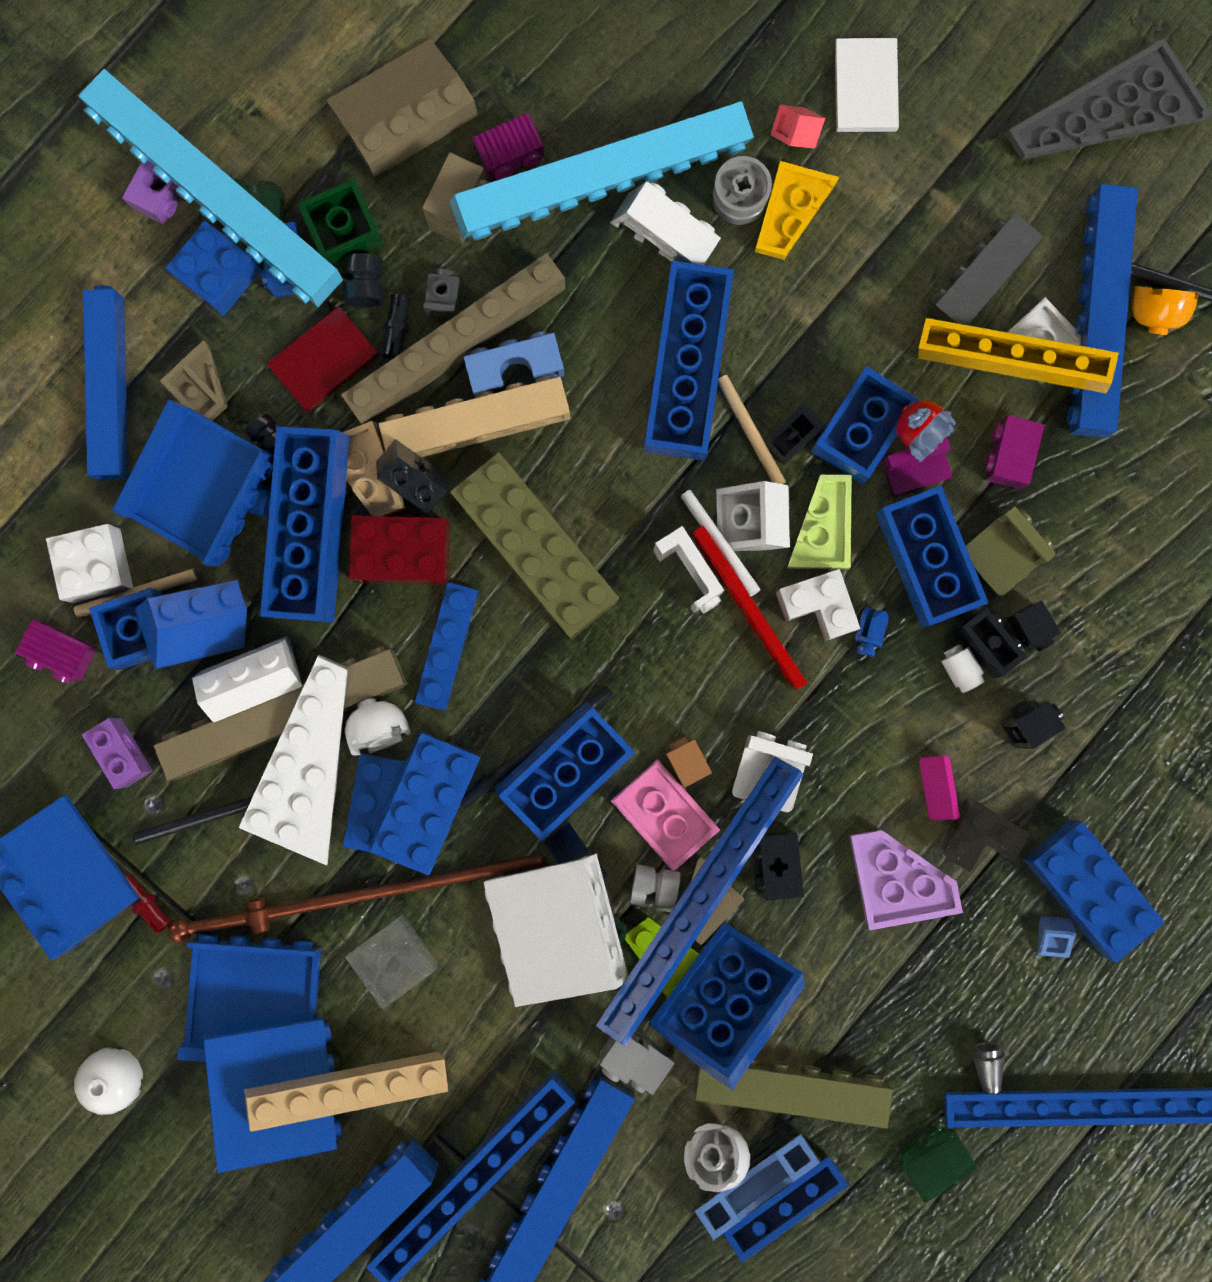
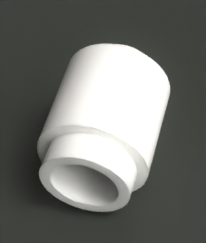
(963, 668)

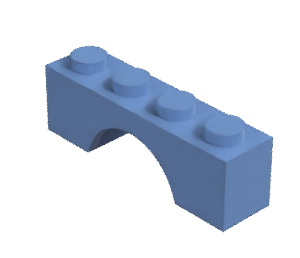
(759, 1185)

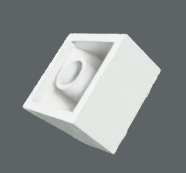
(754, 516)

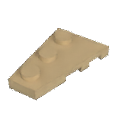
(364, 451)

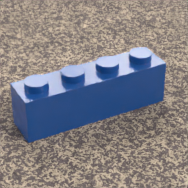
(786, 1209)

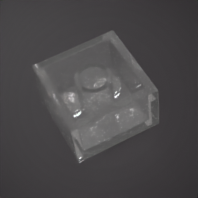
(392, 961)

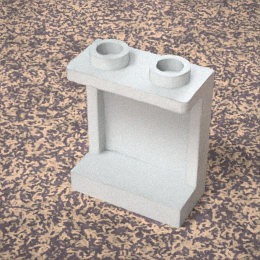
(695, 564)

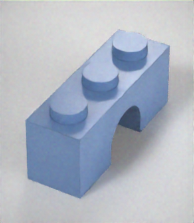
(537, 353)

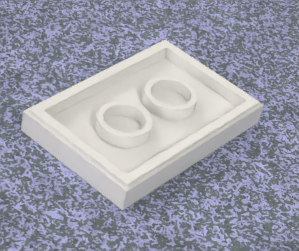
(866, 85)

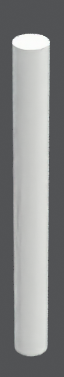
(733, 560)

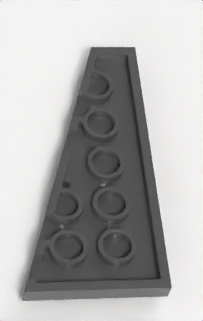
(1126, 101)

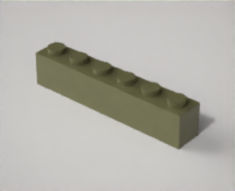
(803, 1093)

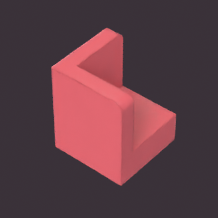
(797, 126)

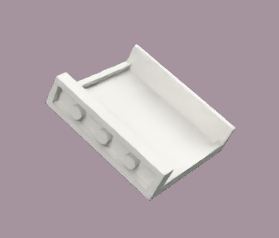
(556, 932)

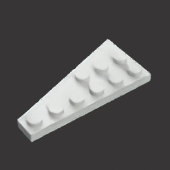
(300, 781)

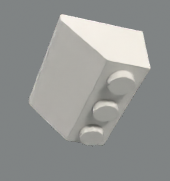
(247, 680)

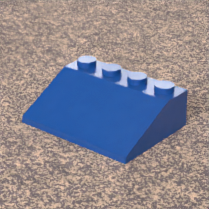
(61, 878)
(728, 1004)

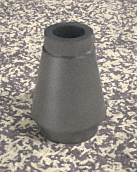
(989, 1066)

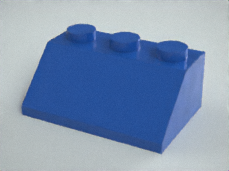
(193, 623)

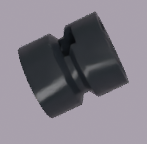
(363, 283)

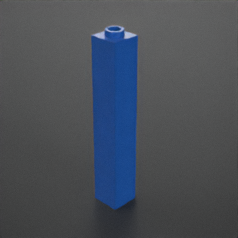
(105, 384)

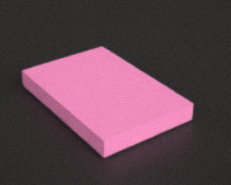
(665, 815)

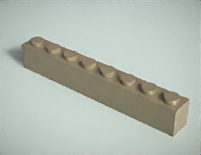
(455, 339)
(218, 741)

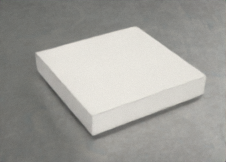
(1046, 323)

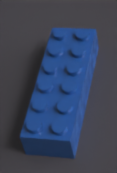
(688, 360)
(305, 524)
(359, 1217)

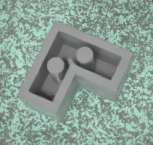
(638, 1063)

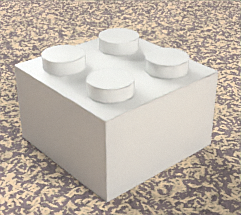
(89, 563)

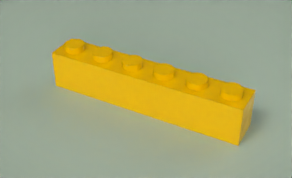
(1017, 355)

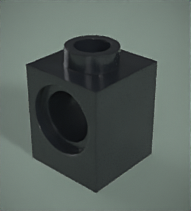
(1034, 626)

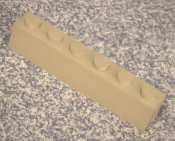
(479, 419)
(345, 1091)

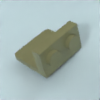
(1009, 550)

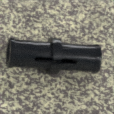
(396, 325)

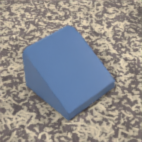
(1055, 936)

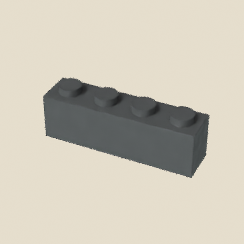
(987, 272)

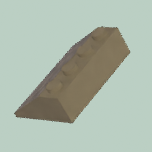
(403, 107)

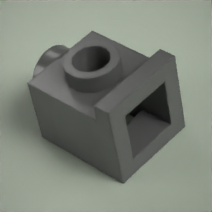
(442, 305)

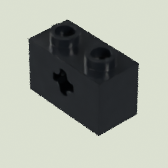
(411, 476)
(788, 881)

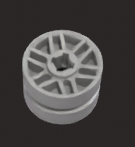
(746, 175)

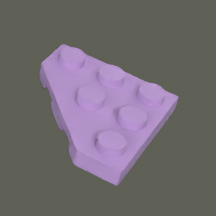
(899, 884)

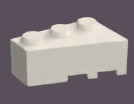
(666, 225)

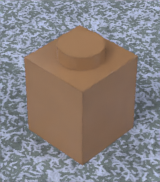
(687, 761)

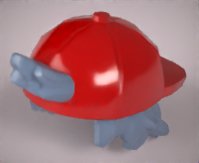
(923, 427)

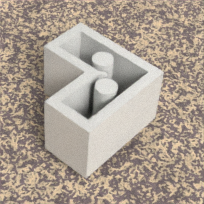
(824, 596)

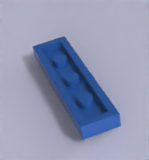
(446, 646)

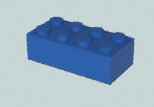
(931, 557)
(564, 771)
(423, 802)
(1093, 890)

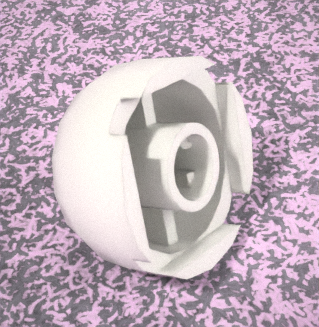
(375, 726)
(108, 1081)
(717, 1157)

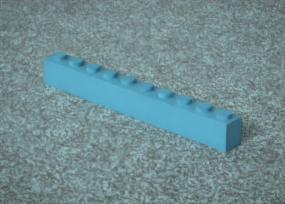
(601, 170)
(211, 188)

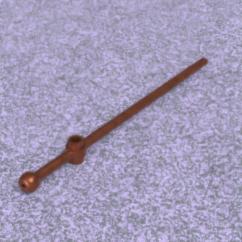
(259, 914)

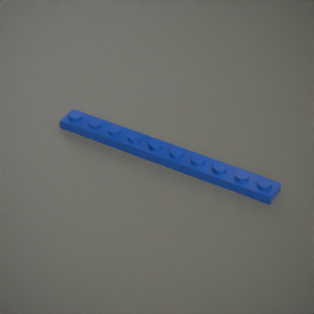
(699, 901)
(1078, 1107)

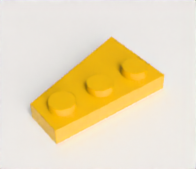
(791, 207)

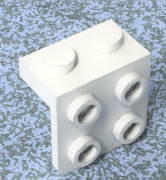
(758, 755)

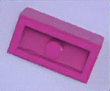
(939, 788)

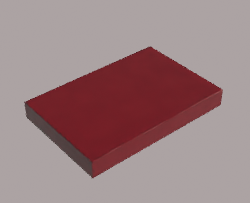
(323, 359)

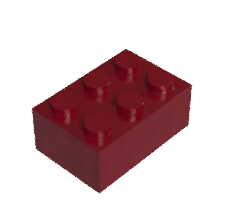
(399, 550)

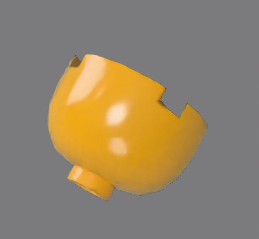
(1162, 308)

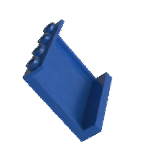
(194, 483)
(247, 987)
(257, 1060)

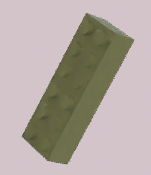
(535, 546)

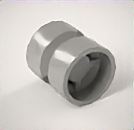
(655, 888)

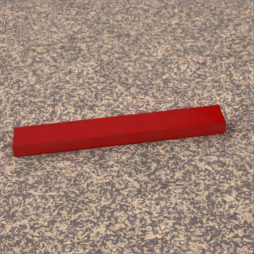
(748, 608)

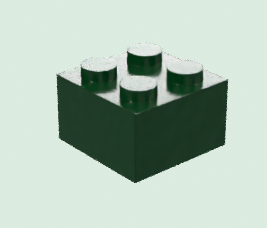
(341, 223)

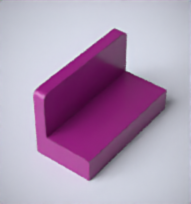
(908, 474)

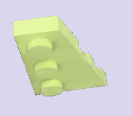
(826, 530)

